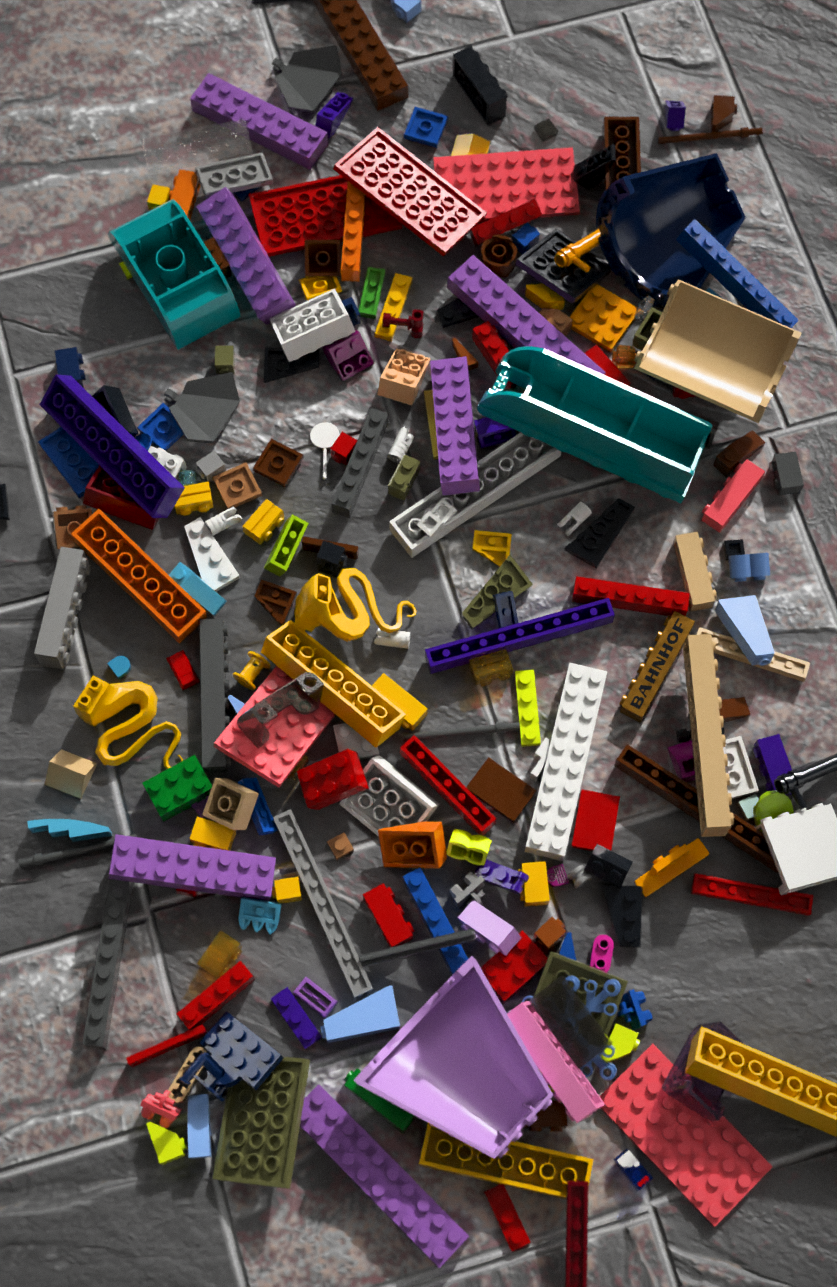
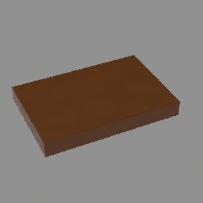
(501, 789)

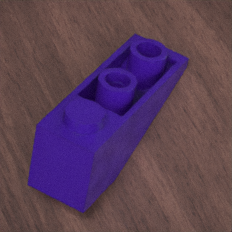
(333, 113)

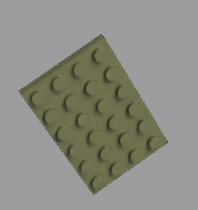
(263, 1127)

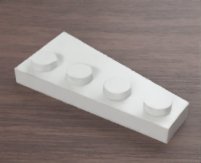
(211, 560)

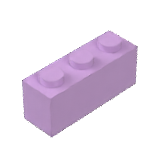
(489, 928)

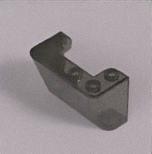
(302, 693)

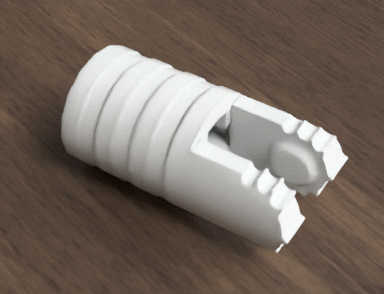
(401, 445)
(575, 516)
(223, 521)
(395, 639)

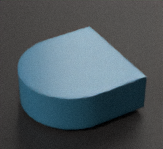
(120, 666)

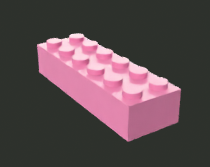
(555, 1064)

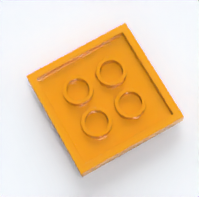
(603, 317)

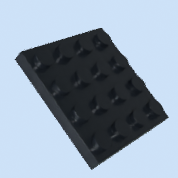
(566, 281)

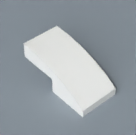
(437, 517)
(541, 756)

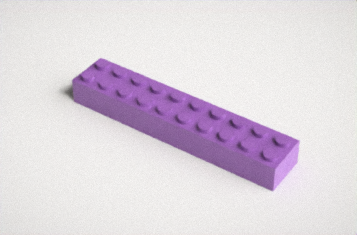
(510, 313)
(380, 1177)

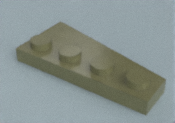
(507, 578)

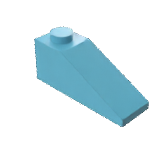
(197, 588)

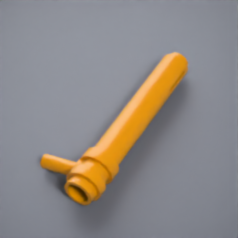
(572, 252)

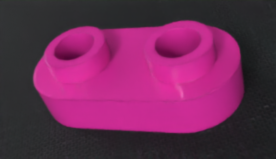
(602, 954)

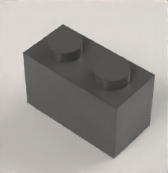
(786, 473)

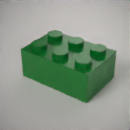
(178, 788)

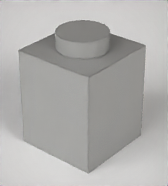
(210, 466)

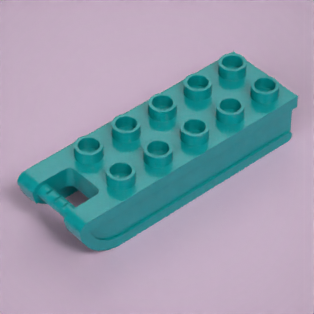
(598, 420)

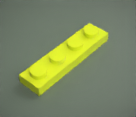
(527, 708)

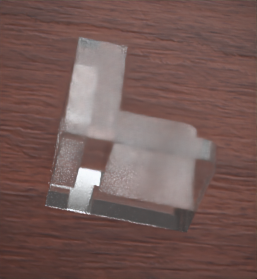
(643, 308)

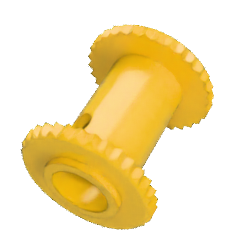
(250, 671)

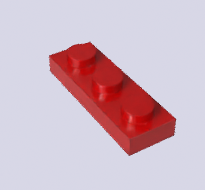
(507, 1217)

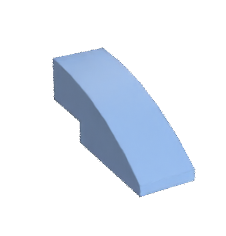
(199, 1126)

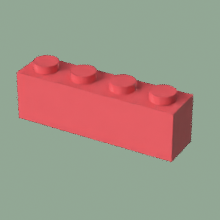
(733, 495)

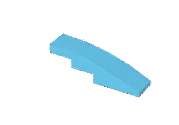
(75, 829)

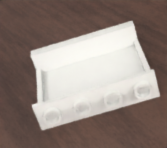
(803, 846)

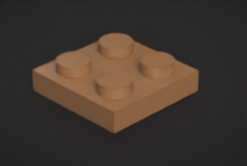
(237, 486)

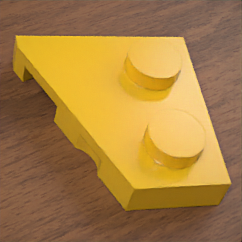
(492, 545)

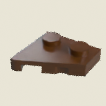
(275, 600)

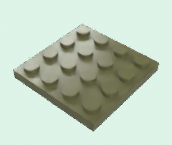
(561, 965)

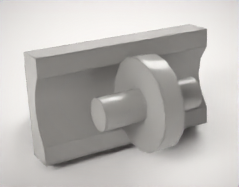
(474, 885)

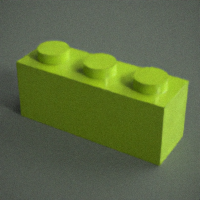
(286, 545)

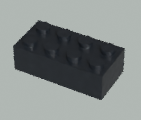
(479, 85)

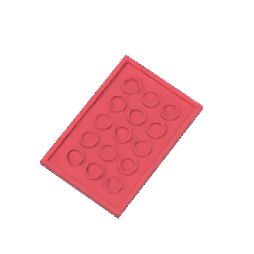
(289, 735)

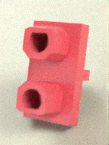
(161, 1105)

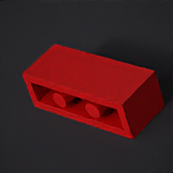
(388, 915)

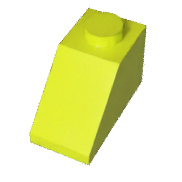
(624, 1042)
(166, 1143)

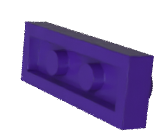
(296, 1018)

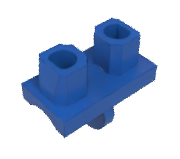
(632, 1011)

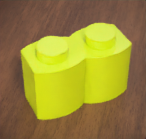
(468, 847)

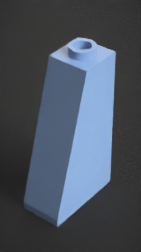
(747, 627)
(366, 1017)

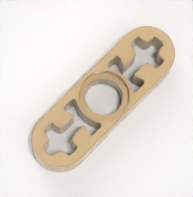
(174, 1086)

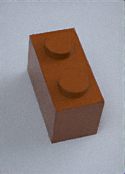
(549, 935)

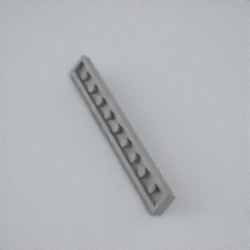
(323, 904)

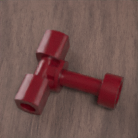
(414, 322)

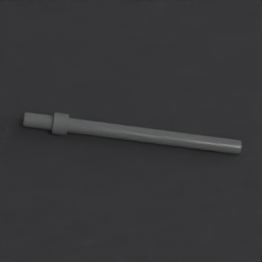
(500, 728)
(40, 859)

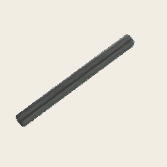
(417, 947)

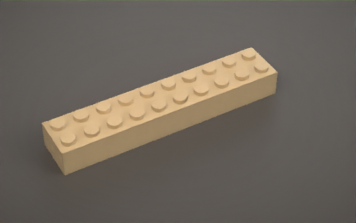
(707, 736)

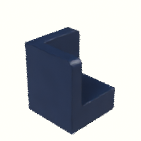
(352, 311)

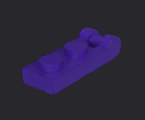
(502, 876)

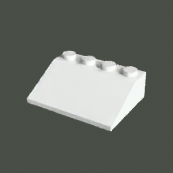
(312, 325)
(390, 798)

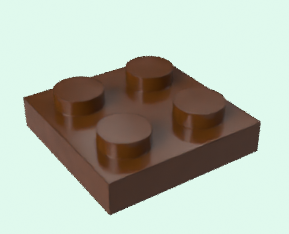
(278, 462)

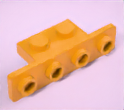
(671, 866)

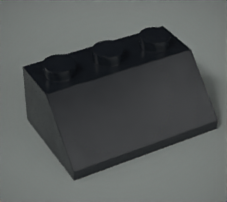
(113, 402)

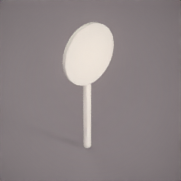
(323, 437)

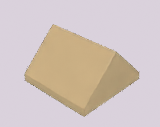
(69, 773)

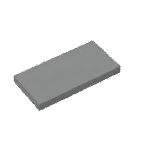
(235, 174)

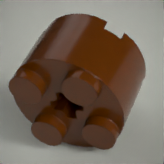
(499, 255)

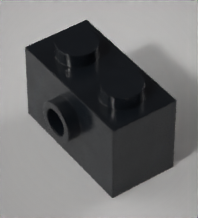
(331, 559)
(608, 865)

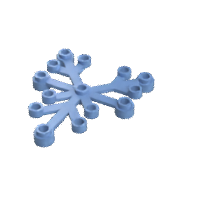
(594, 1005)

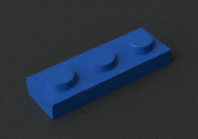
(261, 814)

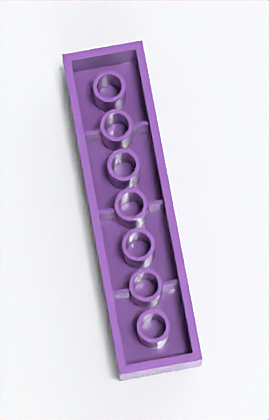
(265, 122)
(245, 255)
(454, 426)
(192, 867)

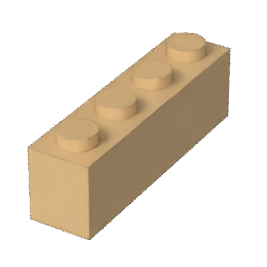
(694, 571)

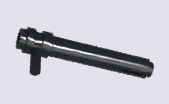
(796, 778)

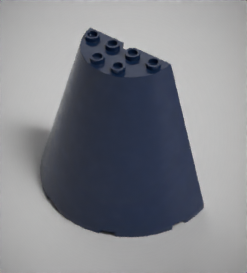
(648, 212)

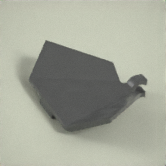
(308, 77)
(204, 406)

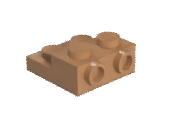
(67, 521)

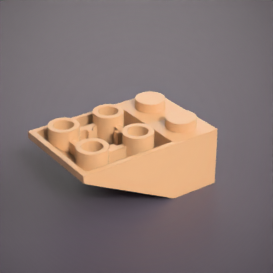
(403, 376)

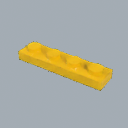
(394, 305)

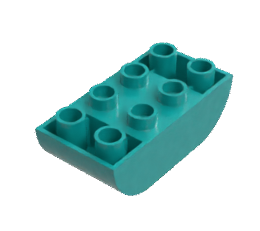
(175, 273)

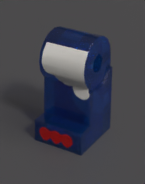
(632, 1169)

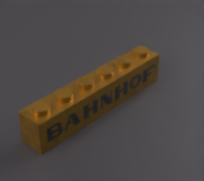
(657, 666)

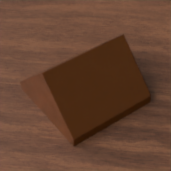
(322, 258)

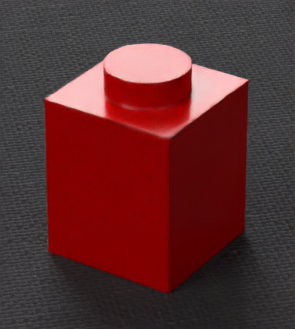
(343, 448)

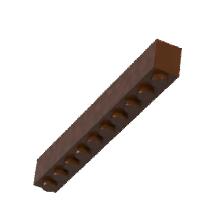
(685, 798)

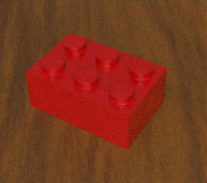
(332, 779)
(516, 969)

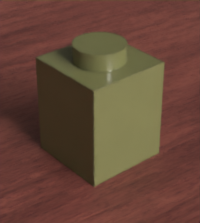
(224, 359)

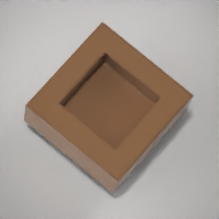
(340, 846)

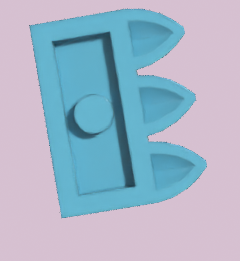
(259, 912)

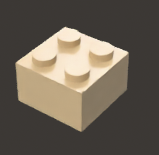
(230, 804)

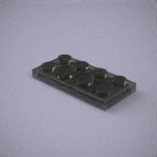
(570, 1021)

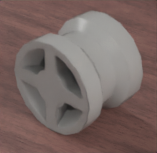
(579, 876)

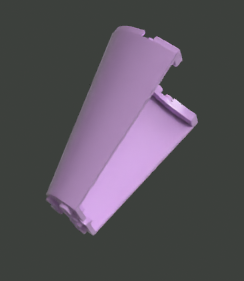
(462, 1066)

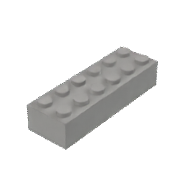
(62, 608)

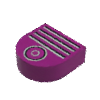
(557, 876)

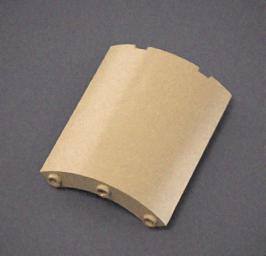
(717, 351)

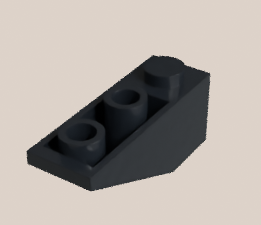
(594, 169)

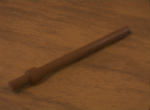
(744, 132)

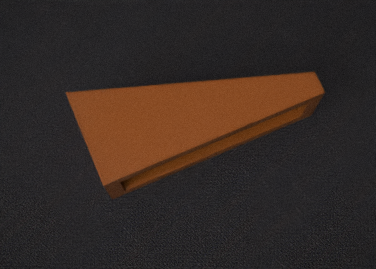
(461, 351)

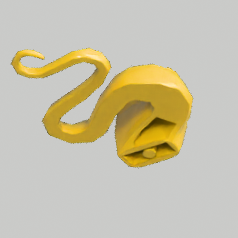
(319, 606)
(104, 700)

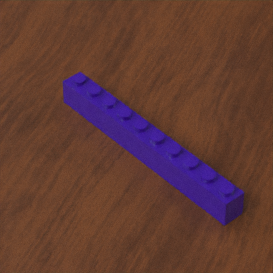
(520, 635)

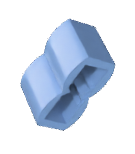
(749, 565)

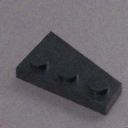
(277, 365)

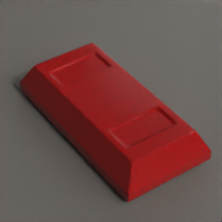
(182, 670)

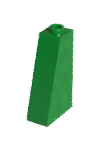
(390, 1112)

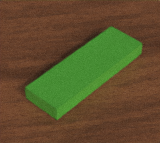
(371, 292)

